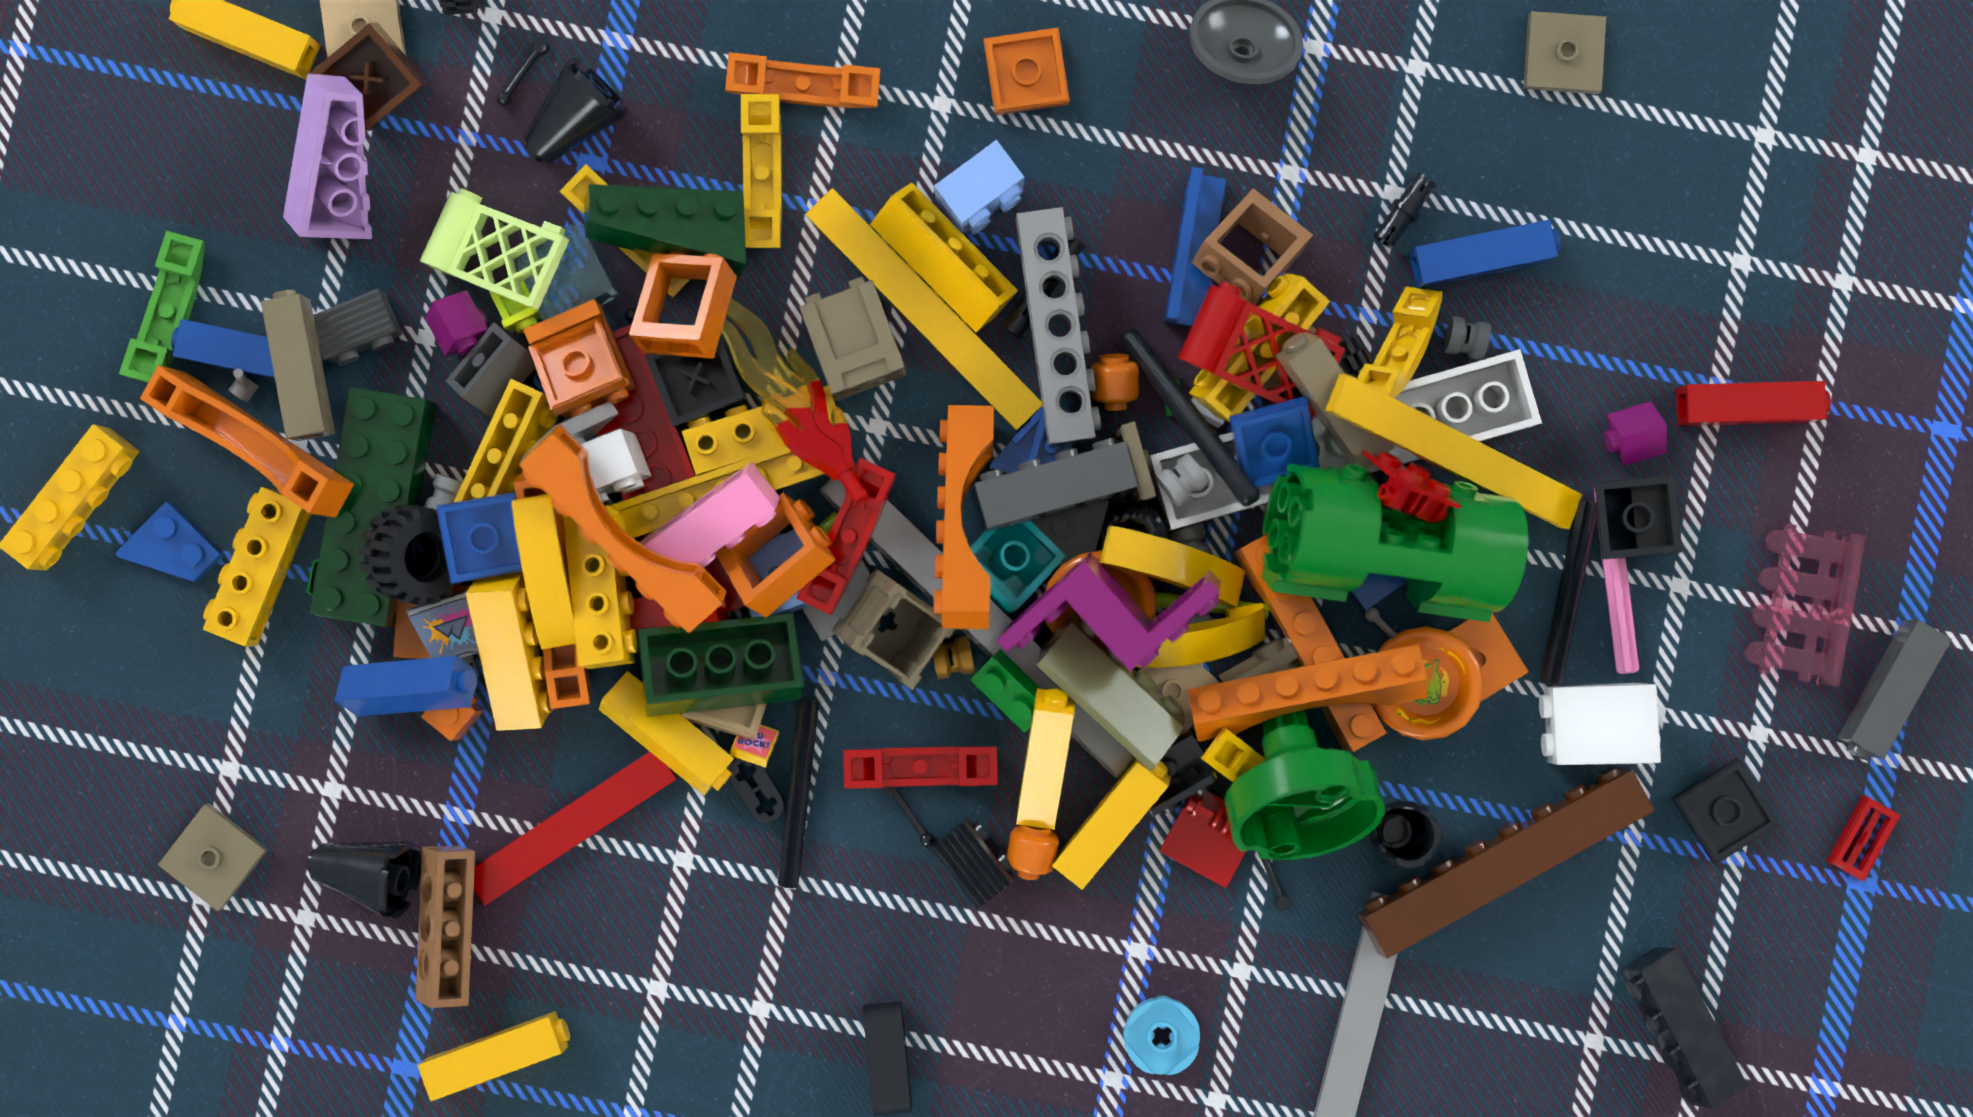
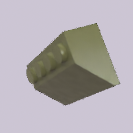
(1110, 693)

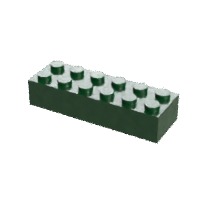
(385, 459)

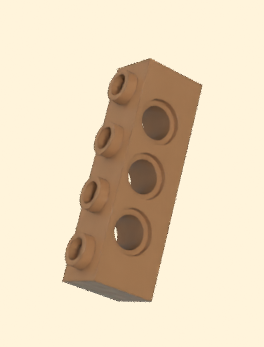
(445, 926)

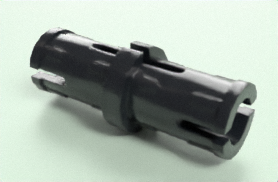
(1404, 210)

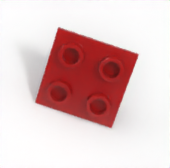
(1411, 489)
(1204, 839)

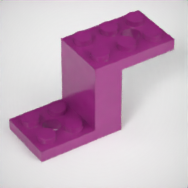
(1112, 612)

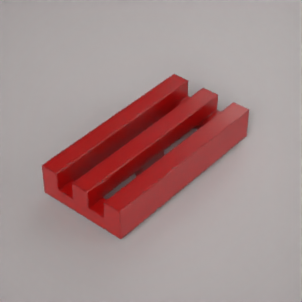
(1851, 829)

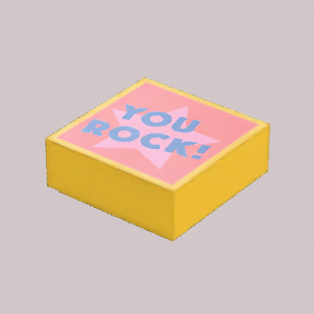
(755, 751)

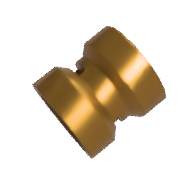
(961, 657)

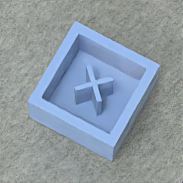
(980, 189)

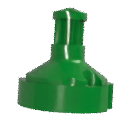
(1302, 796)

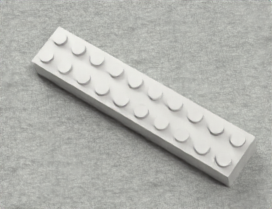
(1475, 399)

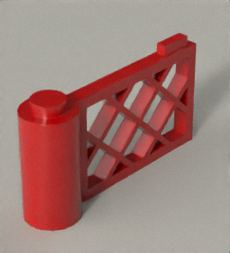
(1220, 326)

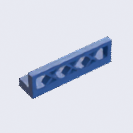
(1198, 220)

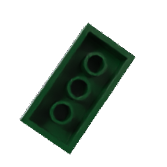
(720, 665)

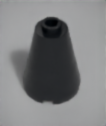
(572, 113)
(368, 873)

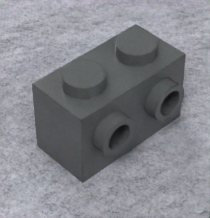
(489, 367)

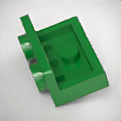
(1008, 688)

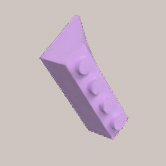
(329, 164)

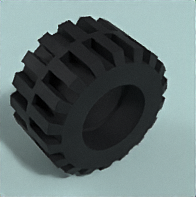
(386, 552)

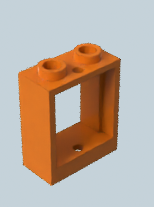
(677, 339)
(793, 574)

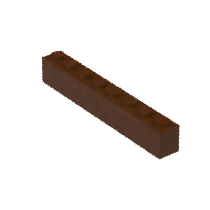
(1505, 861)

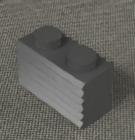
(355, 327)

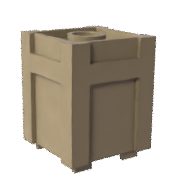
(853, 339)
(910, 640)

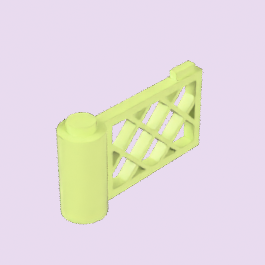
(460, 237)

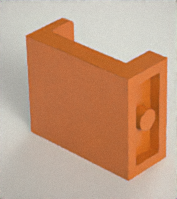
(573, 318)

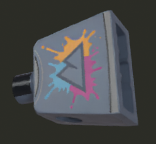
(446, 628)

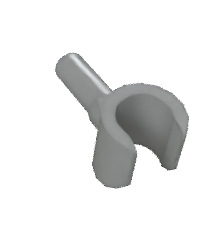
(242, 386)

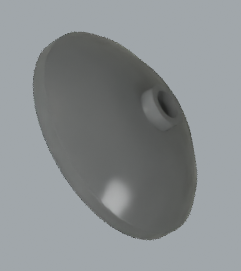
(1246, 40)

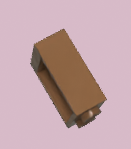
(1268, 225)

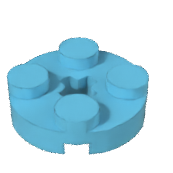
(1161, 1058)

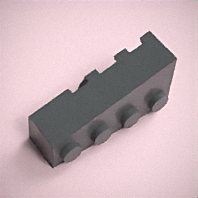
(1056, 484)

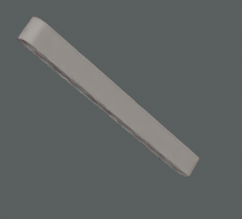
(916, 560)

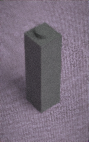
(1893, 689)

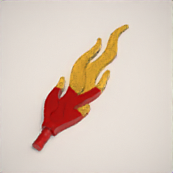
(801, 400)

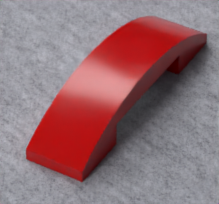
(849, 537)
(920, 766)

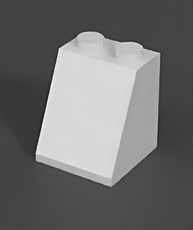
(1600, 724)

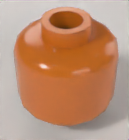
(1115, 381)
(1032, 851)

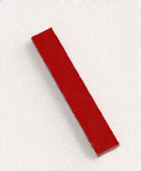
(570, 826)

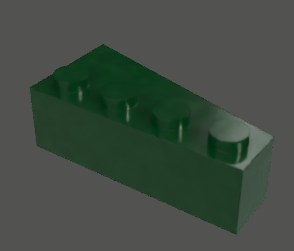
(668, 221)

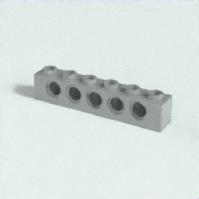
(1032, 230)

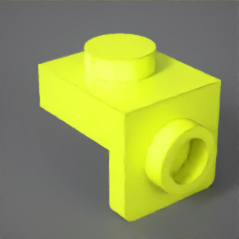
(514, 314)

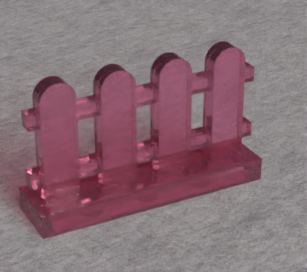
(1832, 627)

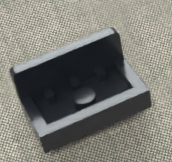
(1187, 773)

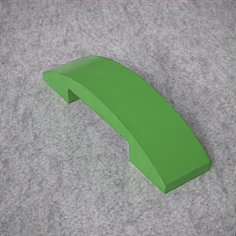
(171, 300)

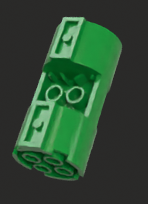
(1331, 532)

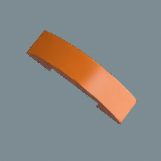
(803, 83)

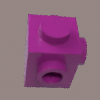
(456, 323)
(1636, 433)

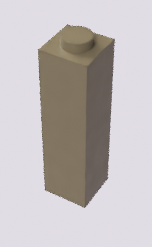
(297, 366)
(1315, 375)

